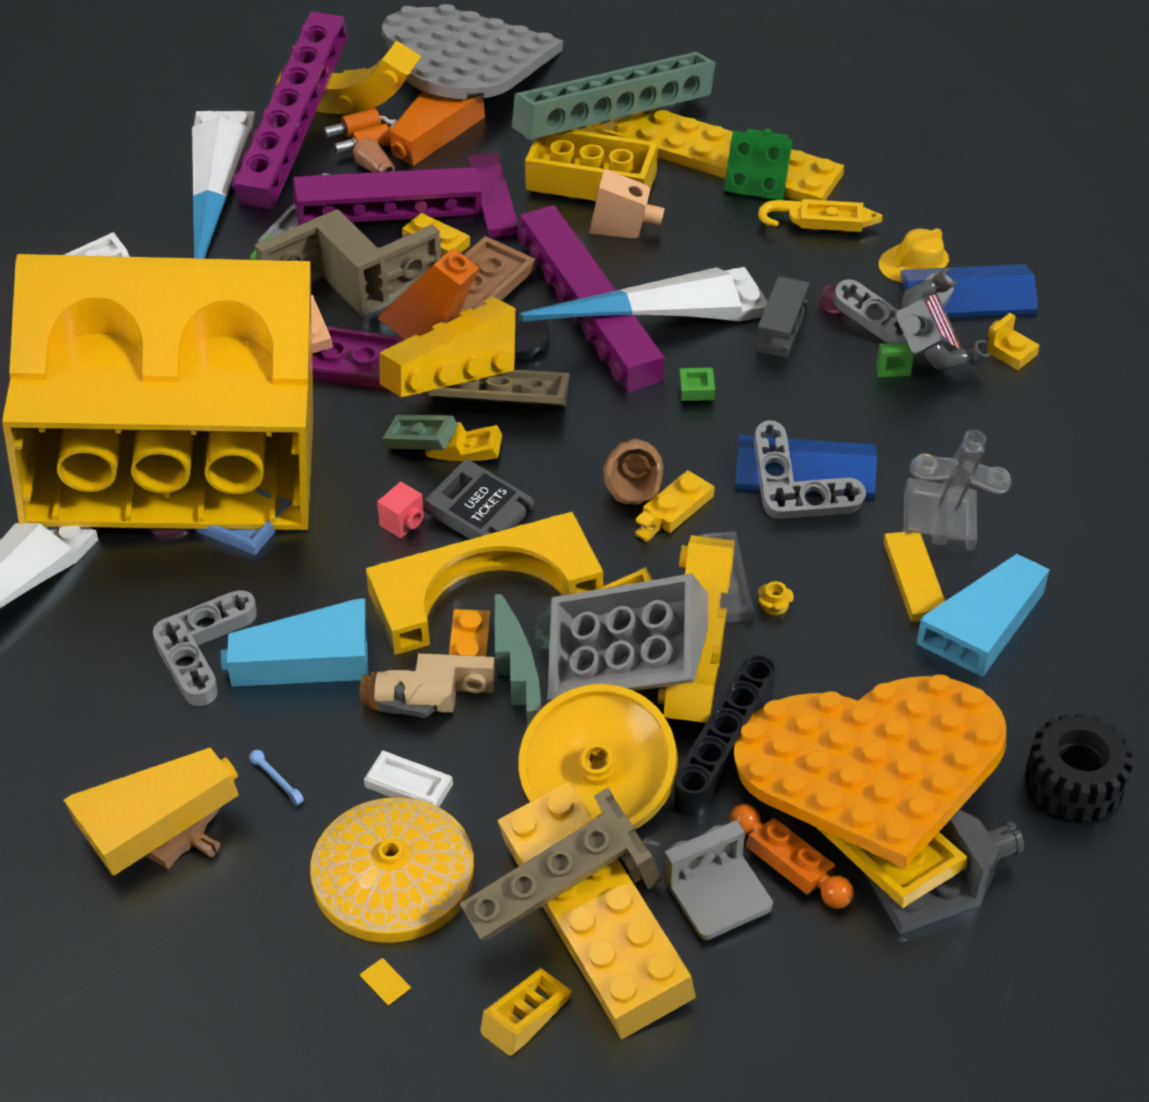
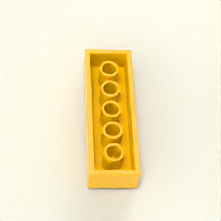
(603, 921)

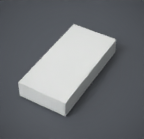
(407, 779)

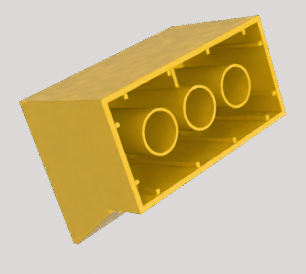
(160, 392)

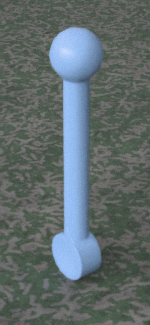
(257, 758)

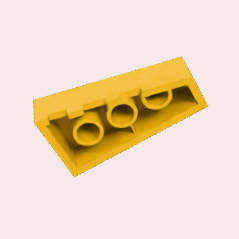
(454, 352)

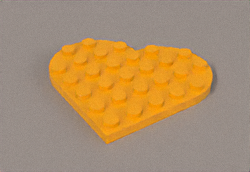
(878, 766)

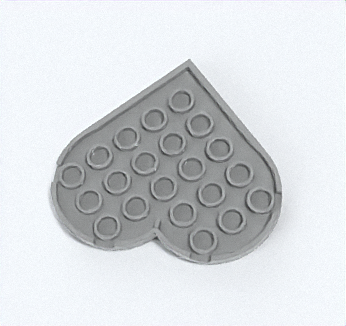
(467, 51)

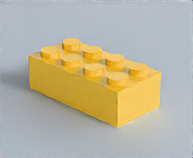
(575, 162)

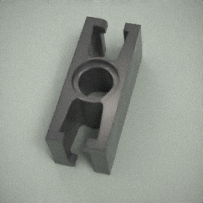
(782, 316)

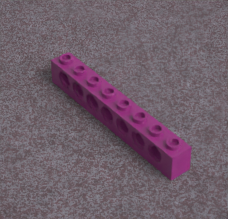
(290, 111)

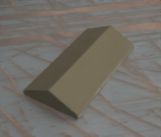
(511, 387)

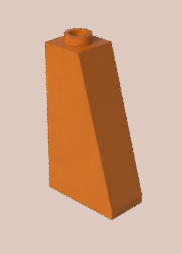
(431, 124)
(433, 297)

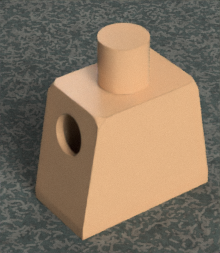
(623, 207)

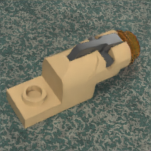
(430, 686)

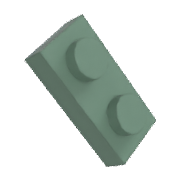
(420, 432)

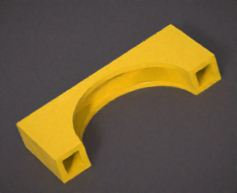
(410, 585)

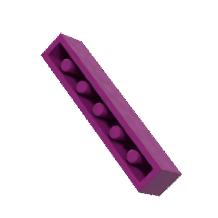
(389, 194)

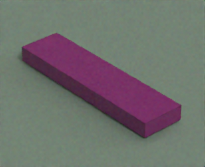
(496, 200)

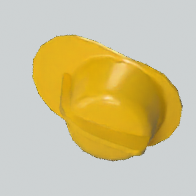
(918, 250)

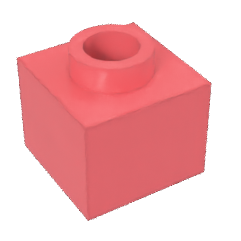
(400, 510)

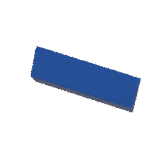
(984, 289)
(811, 462)

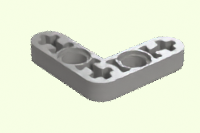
(888, 325)
(786, 487)
(190, 636)

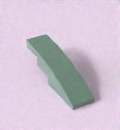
(515, 659)

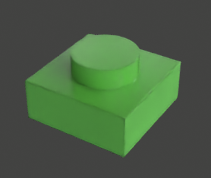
(894, 360)
(697, 384)

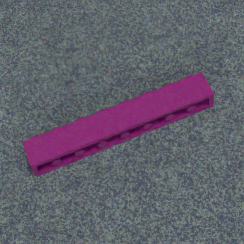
(575, 276)

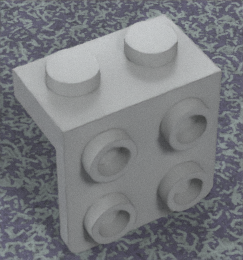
(715, 881)

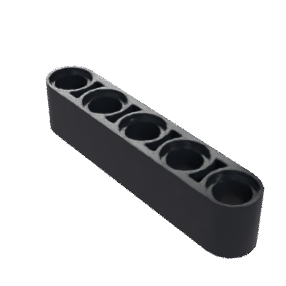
(713, 750)

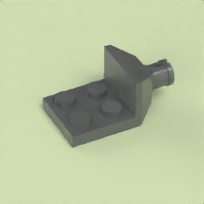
(967, 887)

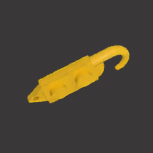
(822, 214)

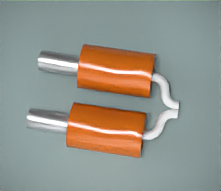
(359, 126)

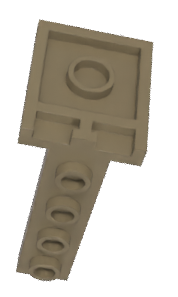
(562, 868)

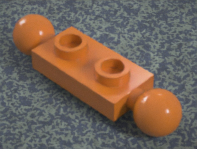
(792, 857)

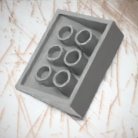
(628, 635)

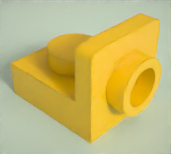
(1010, 345)

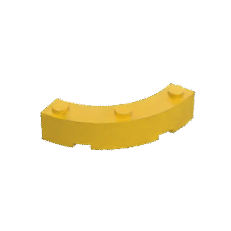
(369, 87)
(711, 565)

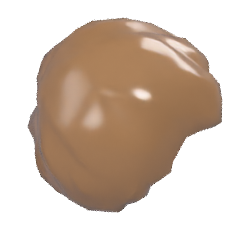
(633, 472)

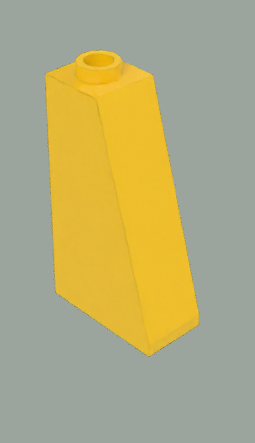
(151, 806)

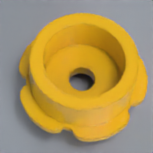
(774, 598)

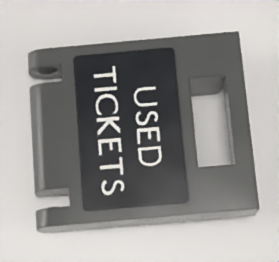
(481, 505)

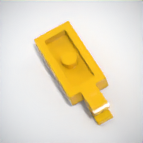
(674, 505)

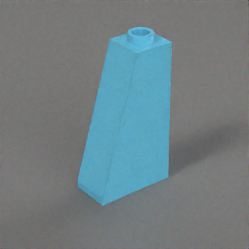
(984, 615)
(301, 648)

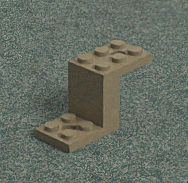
(351, 263)

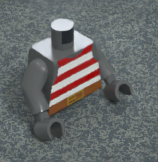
(929, 327)

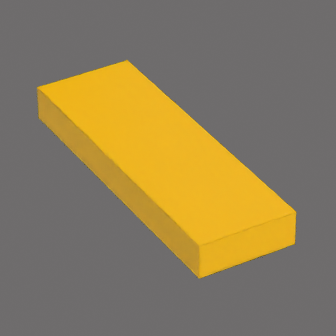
(913, 573)

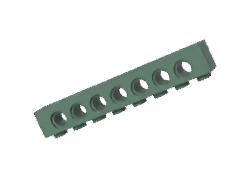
(612, 95)

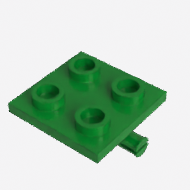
(758, 163)

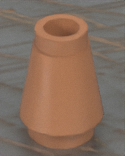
(371, 156)

